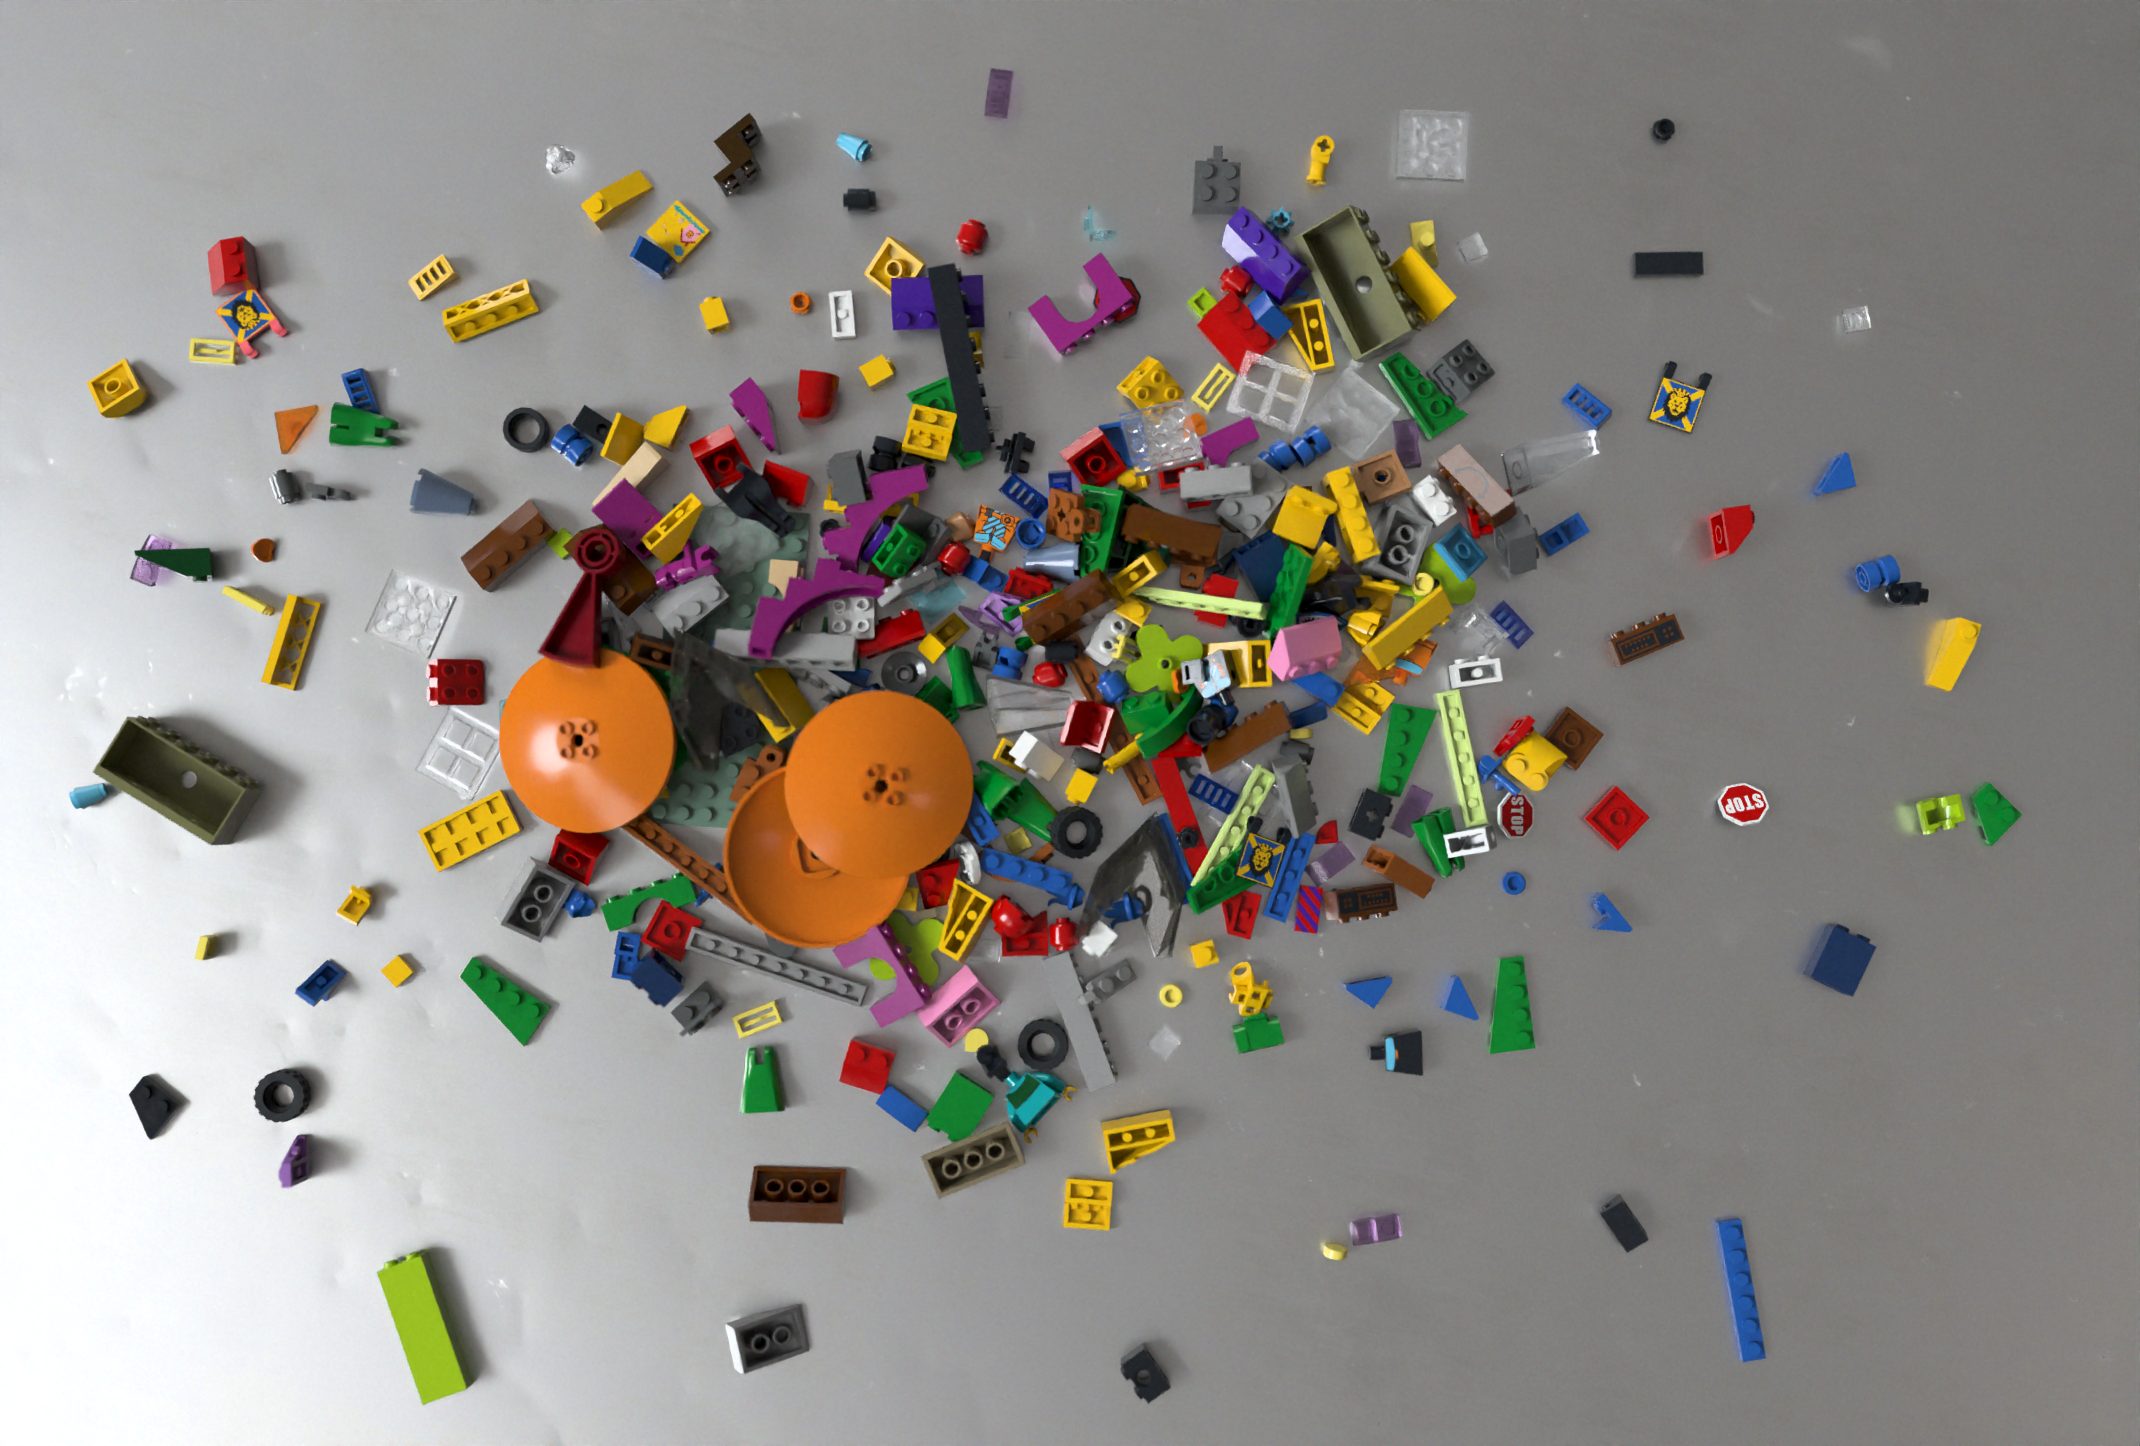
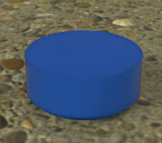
(1513, 883)

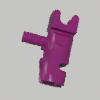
(688, 567)

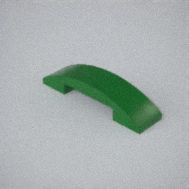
(1159, 738)

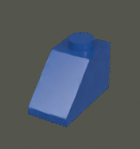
(651, 258)

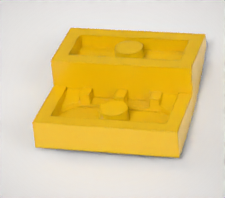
(929, 432)
(623, 440)
(1363, 705)
(1087, 1204)

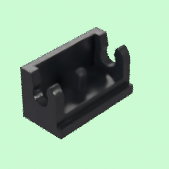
(1623, 1224)

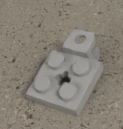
(903, 587)
(823, 678)

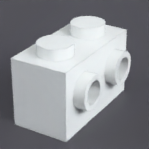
(1432, 501)
(1105, 636)
(1475, 673)
(1037, 756)
(1100, 939)

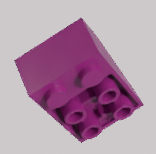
(752, 402)
(628, 516)

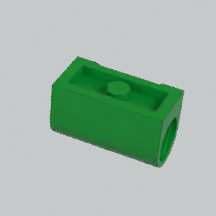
(939, 697)
(1257, 1033)

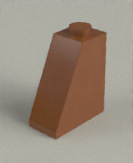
(1398, 871)

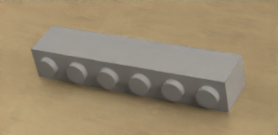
(795, 650)
(1079, 1020)

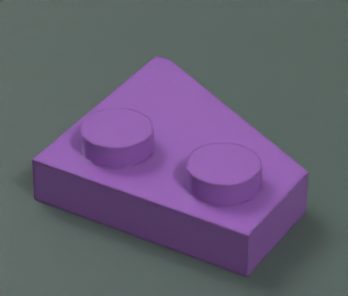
(993, 606)
(295, 1164)

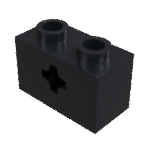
(1360, 822)

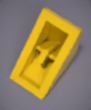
(1003, 756)

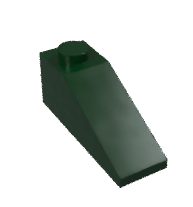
(188, 563)

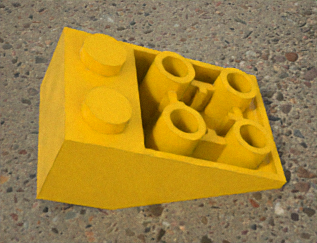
(1249, 660)

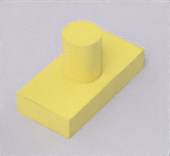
(1424, 241)

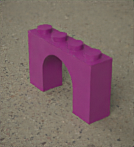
(1113, 299)
(1222, 443)
(910, 990)

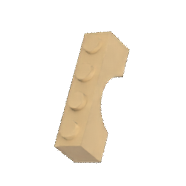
(779, 575)

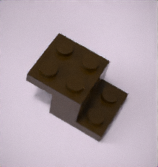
(741, 161)

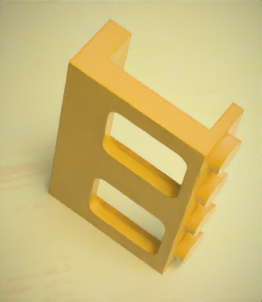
(1350, 516)

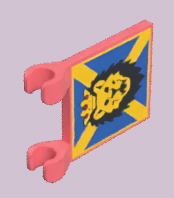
(247, 317)

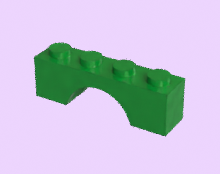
(623, 911)

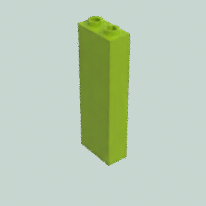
(424, 1327)

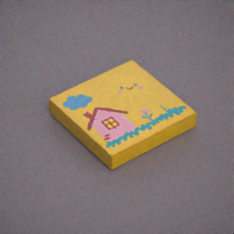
(678, 232)

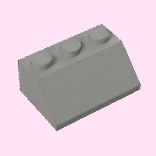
(1216, 483)
(1401, 543)
(690, 603)
(1295, 793)
(534, 899)

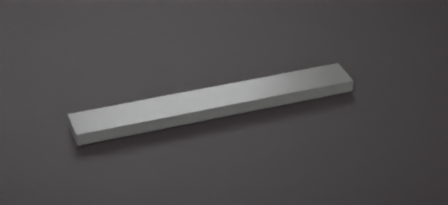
(775, 967)

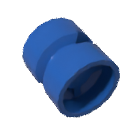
(569, 442)
(1304, 452)
(1279, 456)
(1030, 534)
(1877, 573)
(1010, 663)

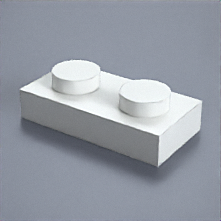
(842, 314)

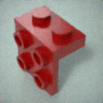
(1026, 586)
(455, 682)
(1088, 725)

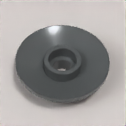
(901, 662)

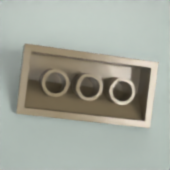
(974, 1159)

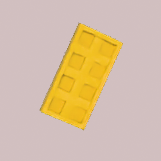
(470, 831)

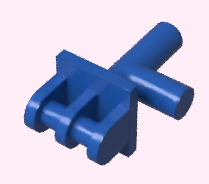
(1489, 768)

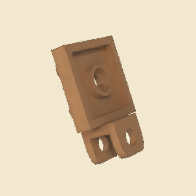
(1366, 475)

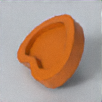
(1199, 424)
(263, 549)
(1178, 686)

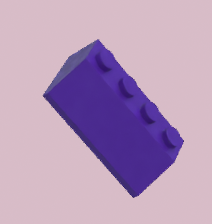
(1263, 255)
(914, 304)

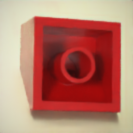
(232, 266)
(718, 457)
(1093, 459)
(788, 484)
(1730, 528)
(578, 854)
(867, 1065)

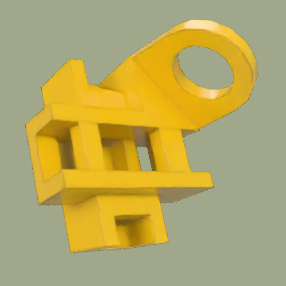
(1246, 985)

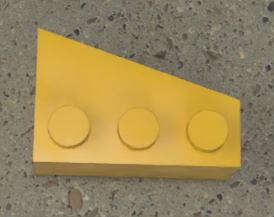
(1311, 335)
(965, 921)
(1136, 1136)

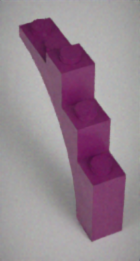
(886, 489)
(801, 595)

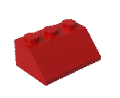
(1234, 331)
(893, 634)

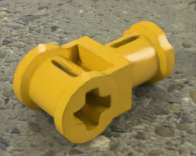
(1320, 160)

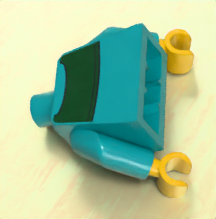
(1032, 1098)

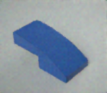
(1564, 534)
(627, 954)
(902, 1108)

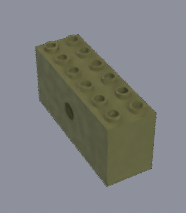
(1338, 255)
(150, 766)

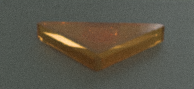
(292, 424)
(1365, 673)

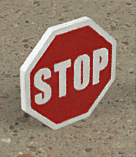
(1743, 804)
(1516, 816)

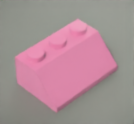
(1306, 649)
(957, 1006)

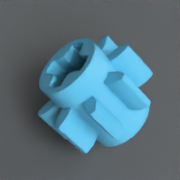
(1285, 220)

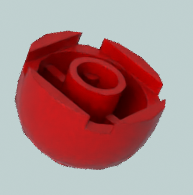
(1011, 918)

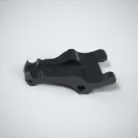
(755, 501)
(1334, 595)

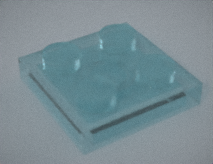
(937, 603)

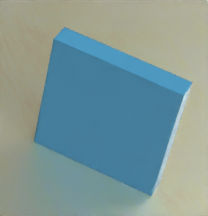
(1460, 552)

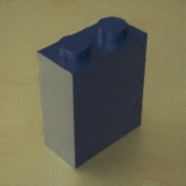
(1260, 564)
(1840, 959)

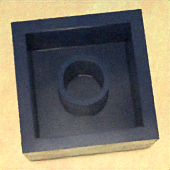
(657, 978)

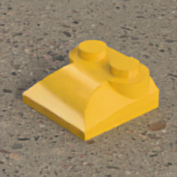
(894, 261)
(117, 390)
(1326, 560)
(1534, 761)

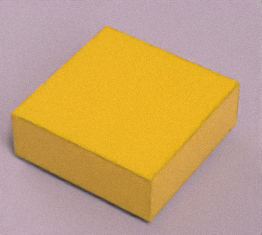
(398, 971)

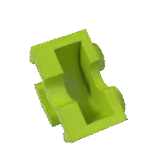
(1940, 812)

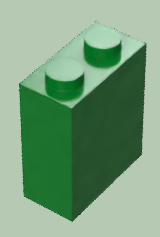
(959, 1107)

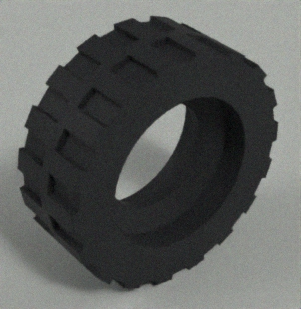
(1061, 824)
(1043, 1062)
(264, 1101)

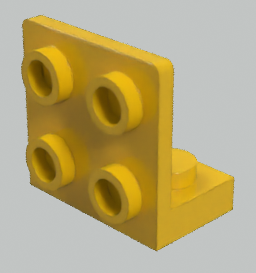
(1150, 385)
(1303, 516)
(1380, 594)

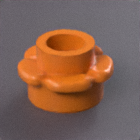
(796, 298)

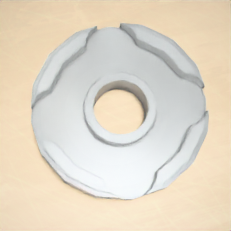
(968, 861)

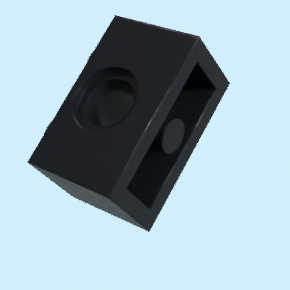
(1140, 1360)

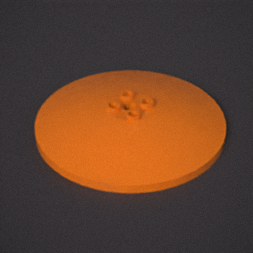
(624, 750)
(834, 778)
(787, 888)

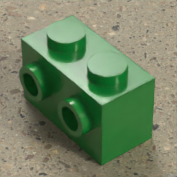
(899, 551)
(1146, 711)

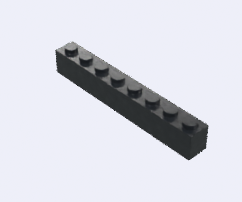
(959, 357)

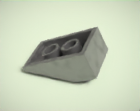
(766, 1338)

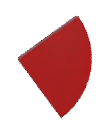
(1327, 833)

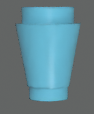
(855, 146)
(87, 795)

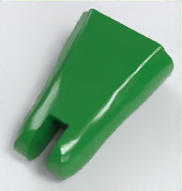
(360, 428)
(965, 688)
(993, 786)
(1033, 812)
(1431, 831)
(761, 1084)

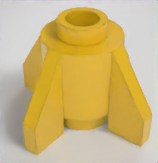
(1364, 626)

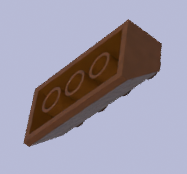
(1170, 532)
(508, 546)
(630, 585)
(1071, 608)
(1248, 736)
(797, 1195)

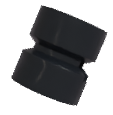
(885, 454)
(1248, 626)
(1206, 724)

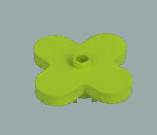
(1436, 567)
(1155, 648)
(923, 940)

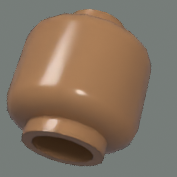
(961, 526)

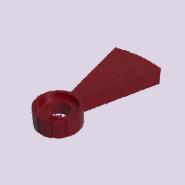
(577, 631)

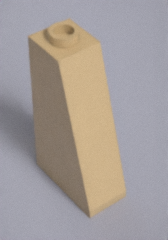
(640, 470)

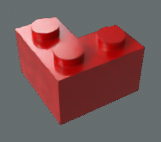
(1170, 482)
(1218, 587)

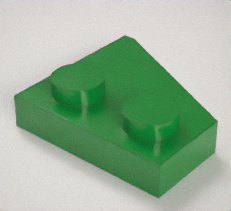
(1993, 812)

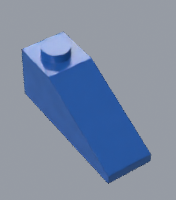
(1320, 687)

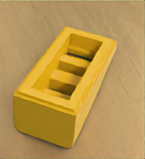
(434, 266)

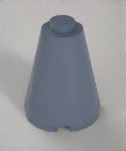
(440, 497)
(1056, 562)

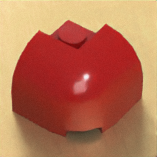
(817, 397)

